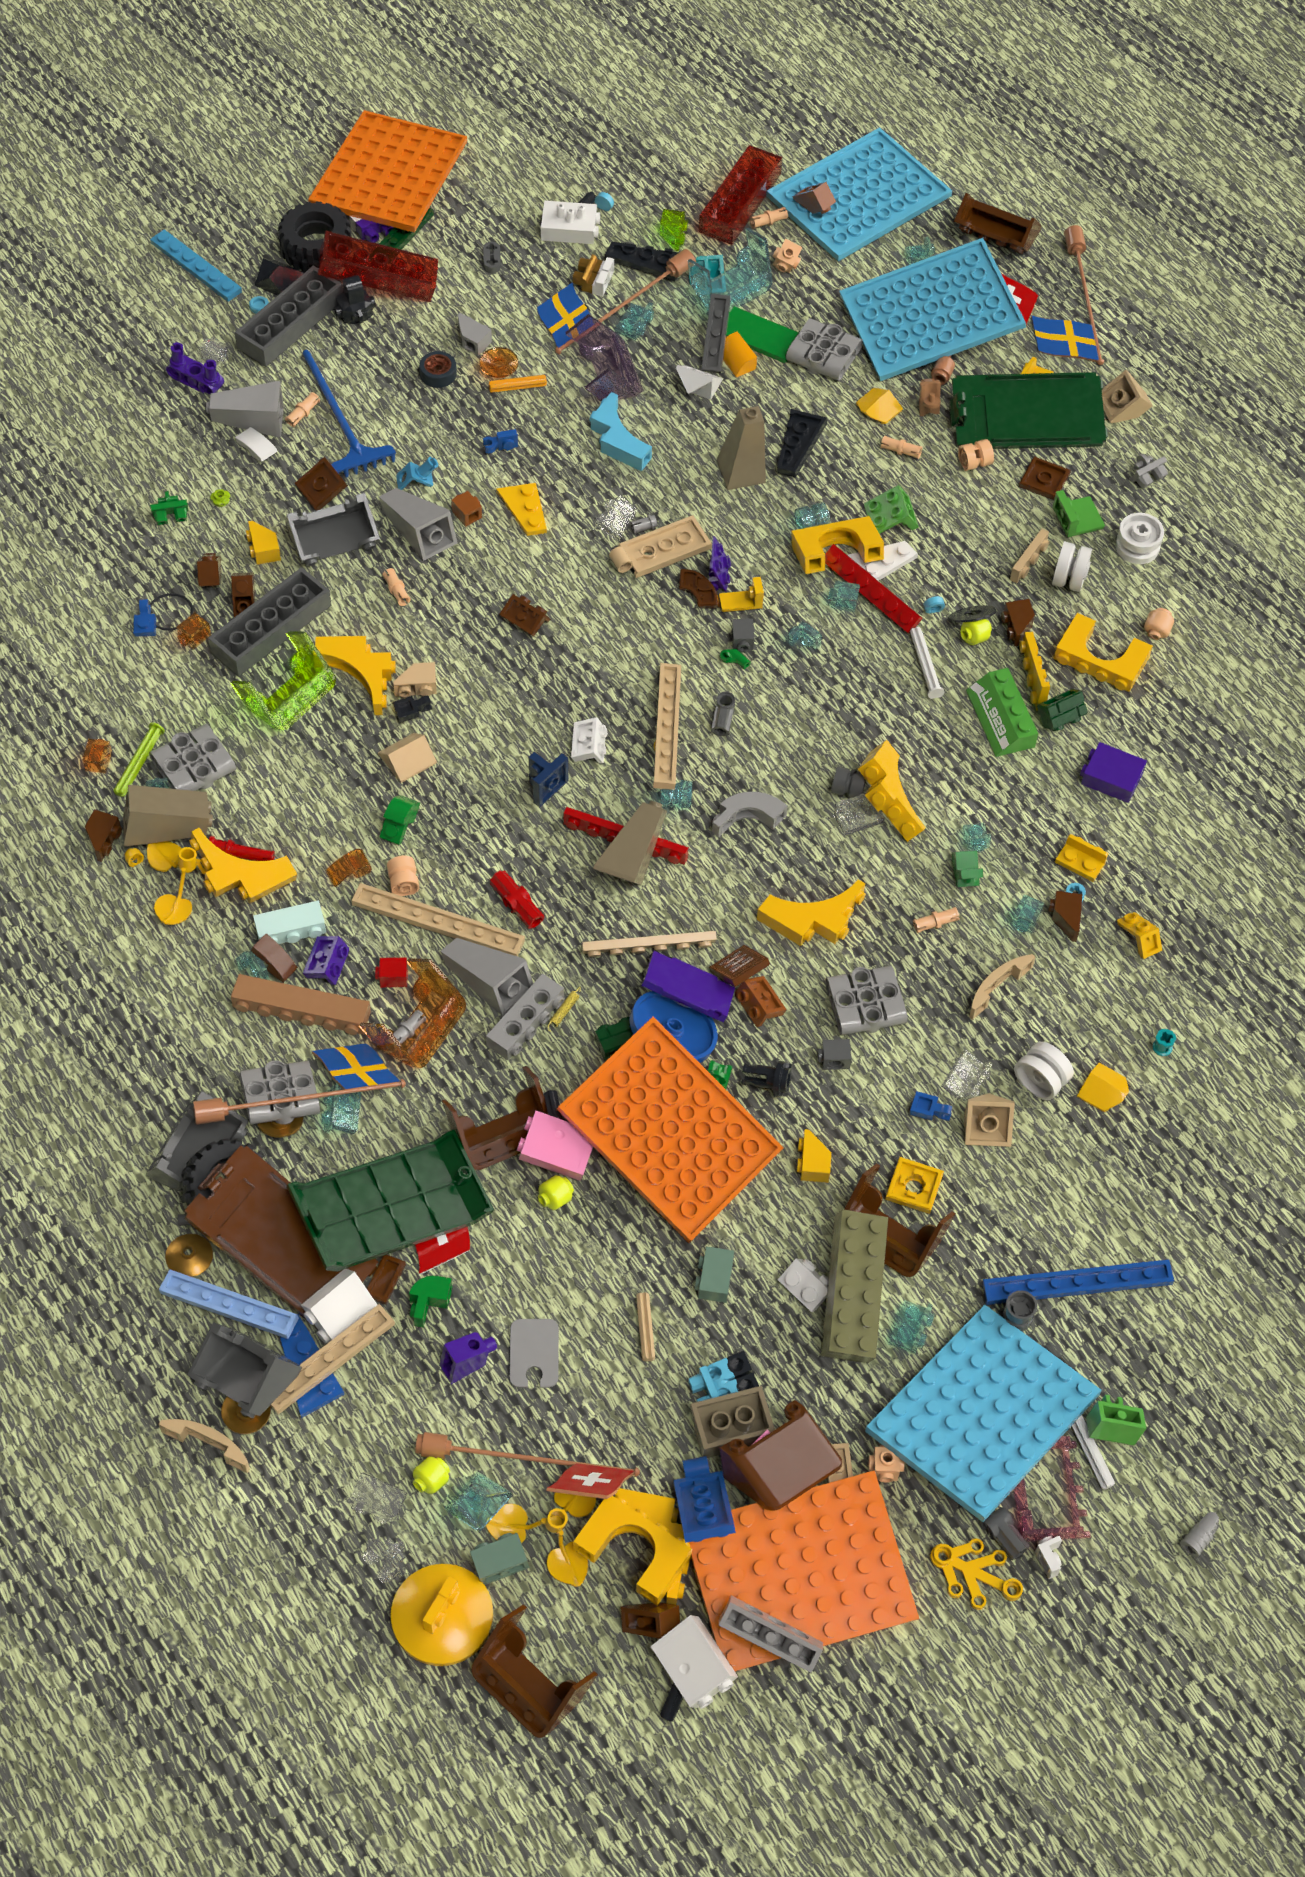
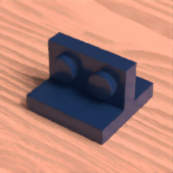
(547, 777)

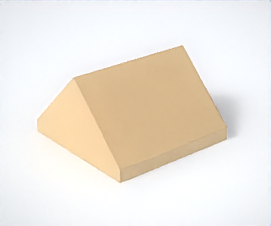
(408, 756)

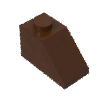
(1067, 913)
(650, 1619)

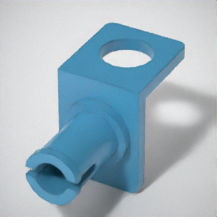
(418, 473)

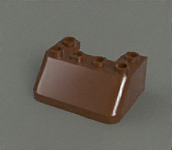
(996, 225)

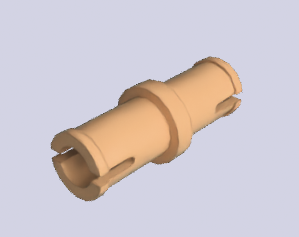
(768, 217)
(302, 409)
(901, 447)
(396, 587)
(936, 919)

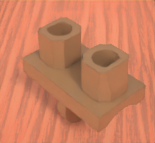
(929, 397)

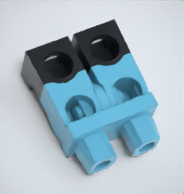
(724, 1377)

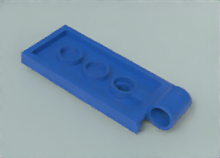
(703, 1502)

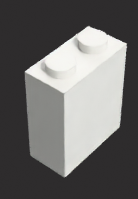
(338, 1305)

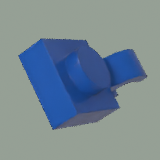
(504, 440)
(145, 622)
(927, 1106)

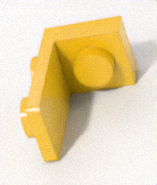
(743, 599)
(1146, 934)

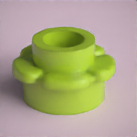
(220, 501)

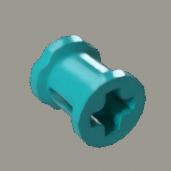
(1164, 1042)

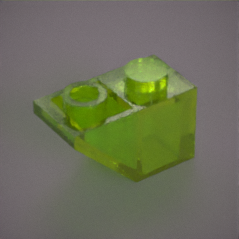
(672, 228)

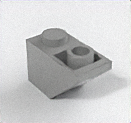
(473, 335)

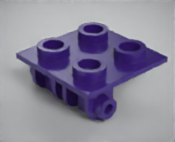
(719, 566)

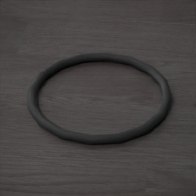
(172, 594)

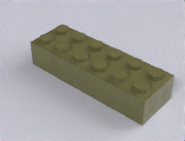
(854, 1286)

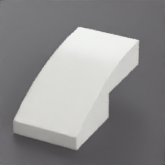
(256, 443)

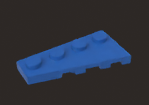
(298, 1349)

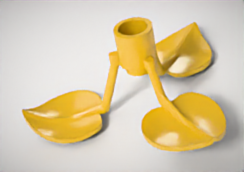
(162, 857)
(563, 1562)

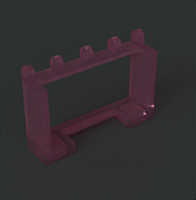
(1025, 1516)

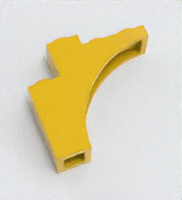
(355, 658)
(886, 791)
(227, 872)
(802, 920)
(662, 1511)

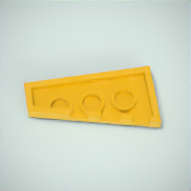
(1036, 675)

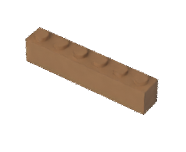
(300, 1004)

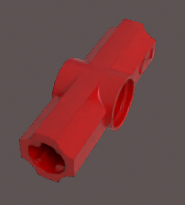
(516, 899)

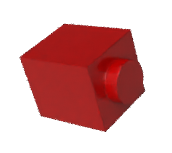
(392, 972)

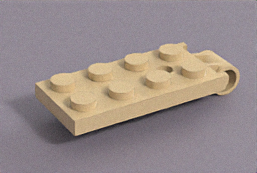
(666, 547)

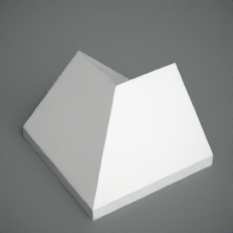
(698, 381)

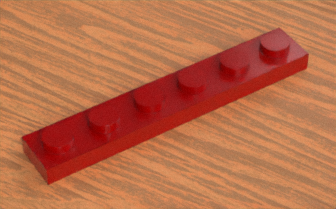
(872, 589)
(609, 830)

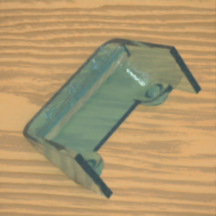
(743, 282)

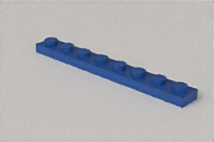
(1080, 1281)

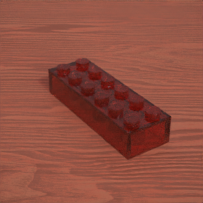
(740, 194)
(378, 266)

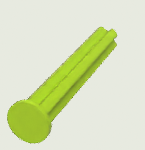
(138, 758)

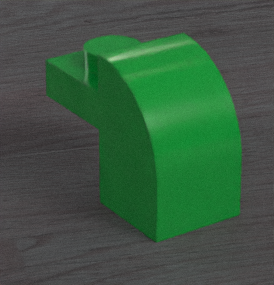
(397, 816)
(966, 868)
(428, 1292)

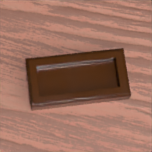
(385, 1278)

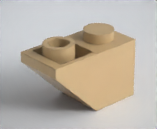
(416, 680)

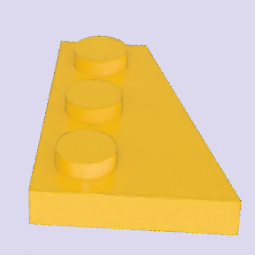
(525, 506)

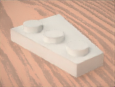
(895, 557)

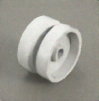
(1139, 538)
(1072, 566)
(1044, 1070)

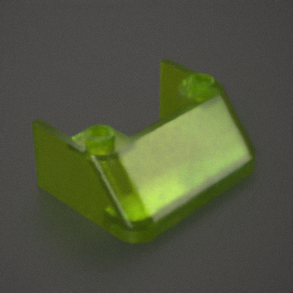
(301, 692)

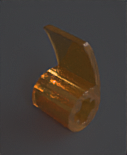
(353, 863)

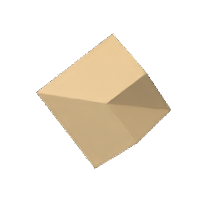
(989, 1121)

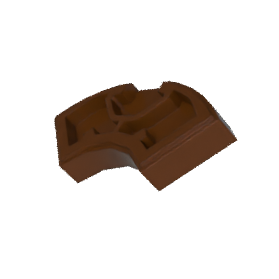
(700, 587)

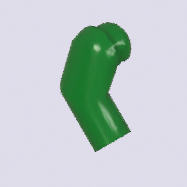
(734, 656)

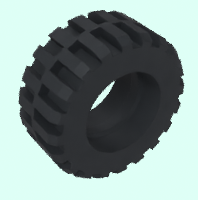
(304, 221)
(203, 1162)

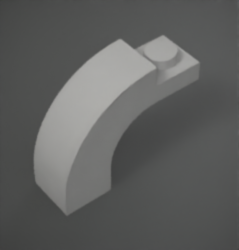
(749, 805)

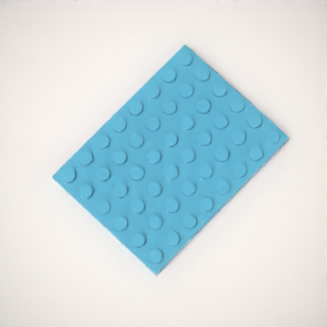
(874, 192)
(932, 309)
(983, 1412)

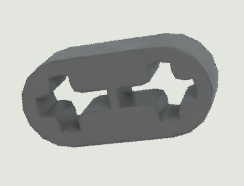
(496, 257)

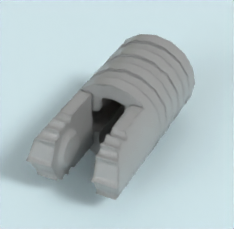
(1200, 1534)

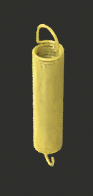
(564, 1008)

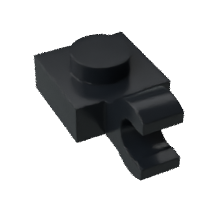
(409, 708)

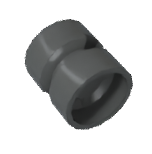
(848, 782)
(1020, 1309)

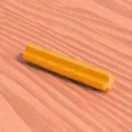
(517, 383)

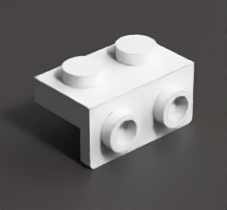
(805, 1283)

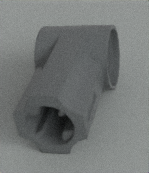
(723, 714)
(1002, 1529)

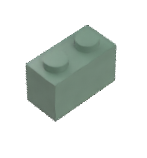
(716, 1274)
(499, 1558)

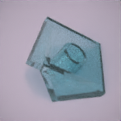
(478, 1501)

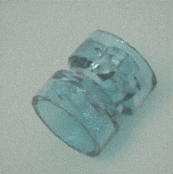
(813, 516)
(680, 796)

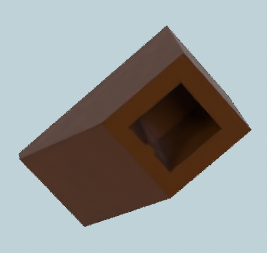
(209, 570)
(242, 591)
(1019, 619)
(101, 832)

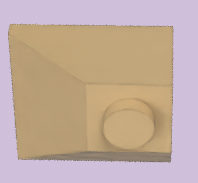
(1124, 399)

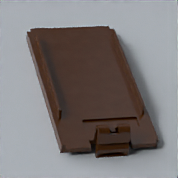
(262, 1230)

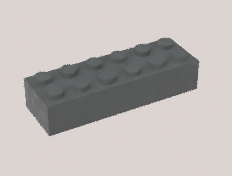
(288, 316)
(267, 621)

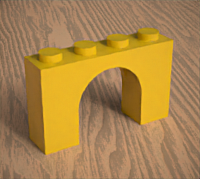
(857, 532)
(1118, 672)
(615, 1518)

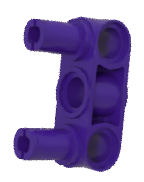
(193, 373)

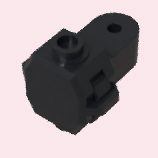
(354, 303)

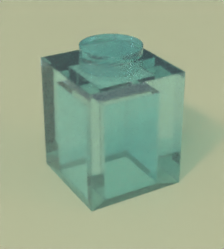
(844, 596)
(1027, 914)

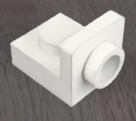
(1049, 1560)

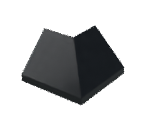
(276, 276)

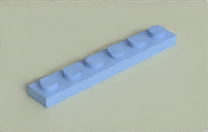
(229, 1304)

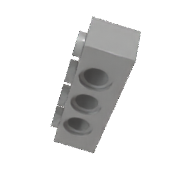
(542, 990)
(771, 1634)

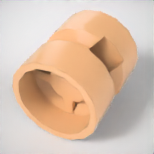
(978, 454)
(403, 875)

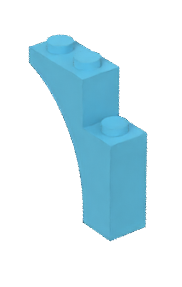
(615, 438)

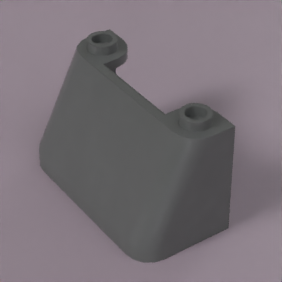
(333, 530)
(188, 1139)
(242, 1369)

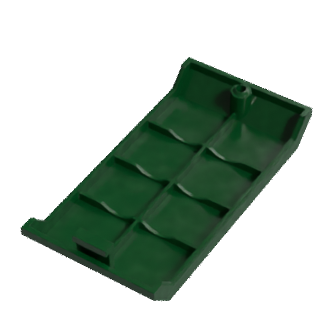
(391, 1202)

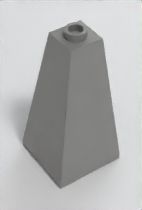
(248, 407)
(420, 522)
(491, 973)

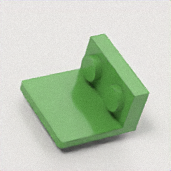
(891, 509)
(1077, 515)

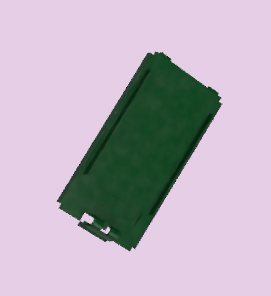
(1029, 410)

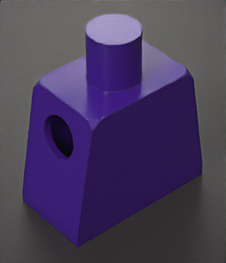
(465, 1356)

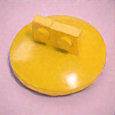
(441, 1614)

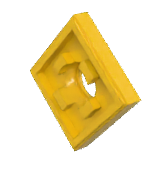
(909, 1170)

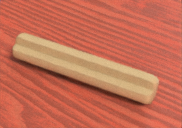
(645, 1327)

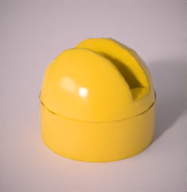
(133, 854)

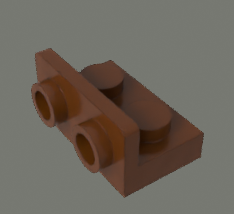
(524, 615)

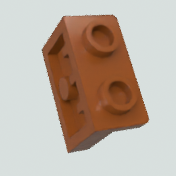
(759, 1000)

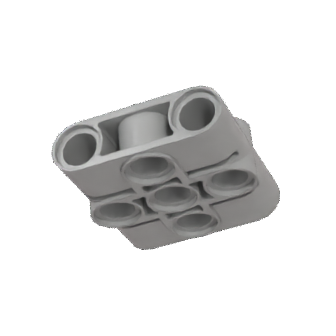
(824, 349)
(193, 762)
(855, 1015)
(277, 1086)

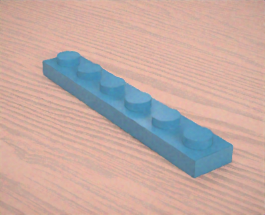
(196, 265)

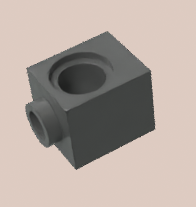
(743, 634)
(835, 1054)

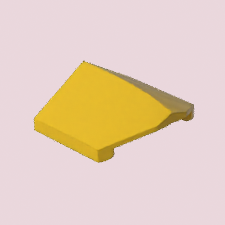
(879, 405)
(1104, 1088)

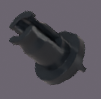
(777, 1077)

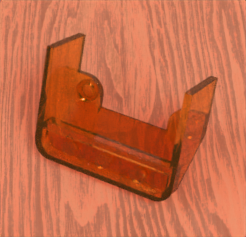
(439, 1004)

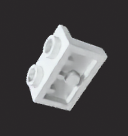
(589, 740)

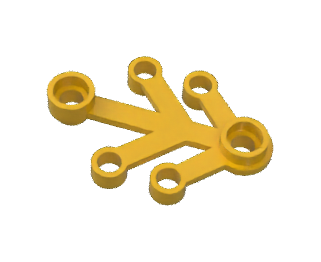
(972, 1570)

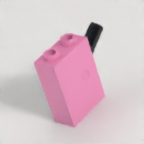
(554, 1142)

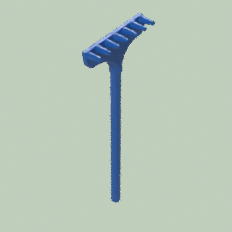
(358, 453)

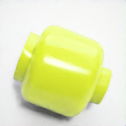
(976, 631)
(555, 1192)
(431, 1475)

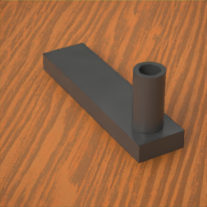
(716, 333)

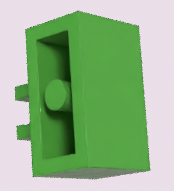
(1115, 1421)

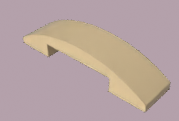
(1016, 967)
(180, 1429)

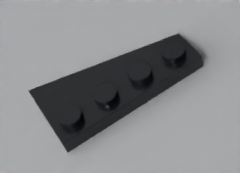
(642, 259)
(800, 438)

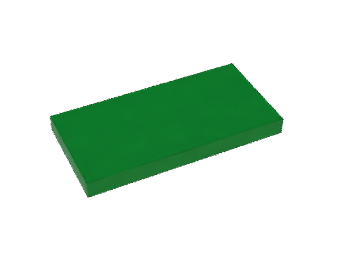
(761, 334)

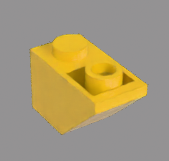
(264, 543)
(815, 1159)

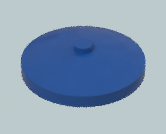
(689, 1027)

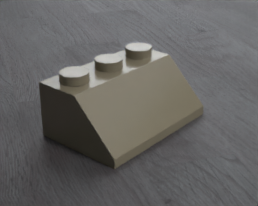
(731, 1417)

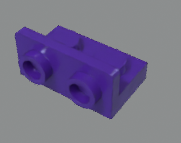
(326, 958)

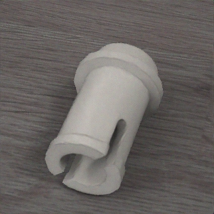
(644, 524)

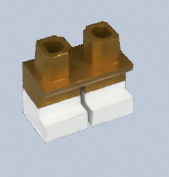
(595, 276)

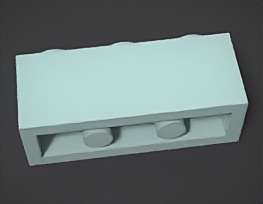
(291, 923)

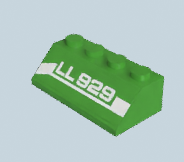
(1002, 713)

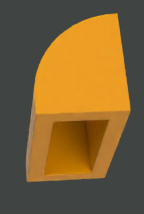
(739, 355)

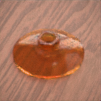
(499, 362)

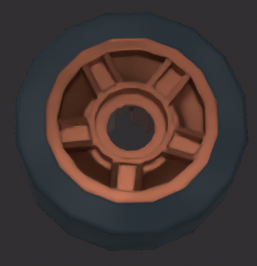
(438, 369)

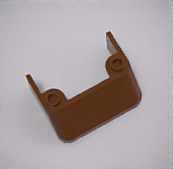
(500, 1137)
(904, 1249)
(520, 1684)

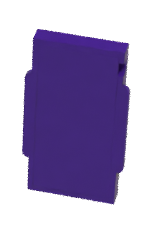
(688, 986)

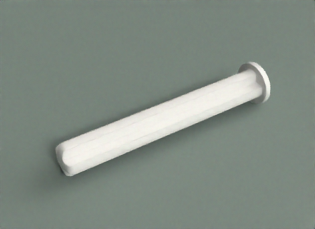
(935, 690)
(1093, 1454)

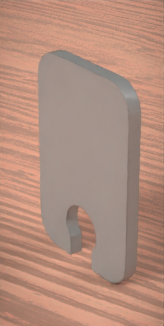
(534, 1345)

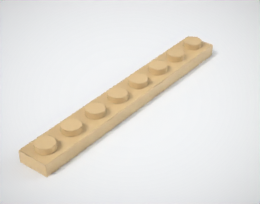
(667, 726)
(437, 919)

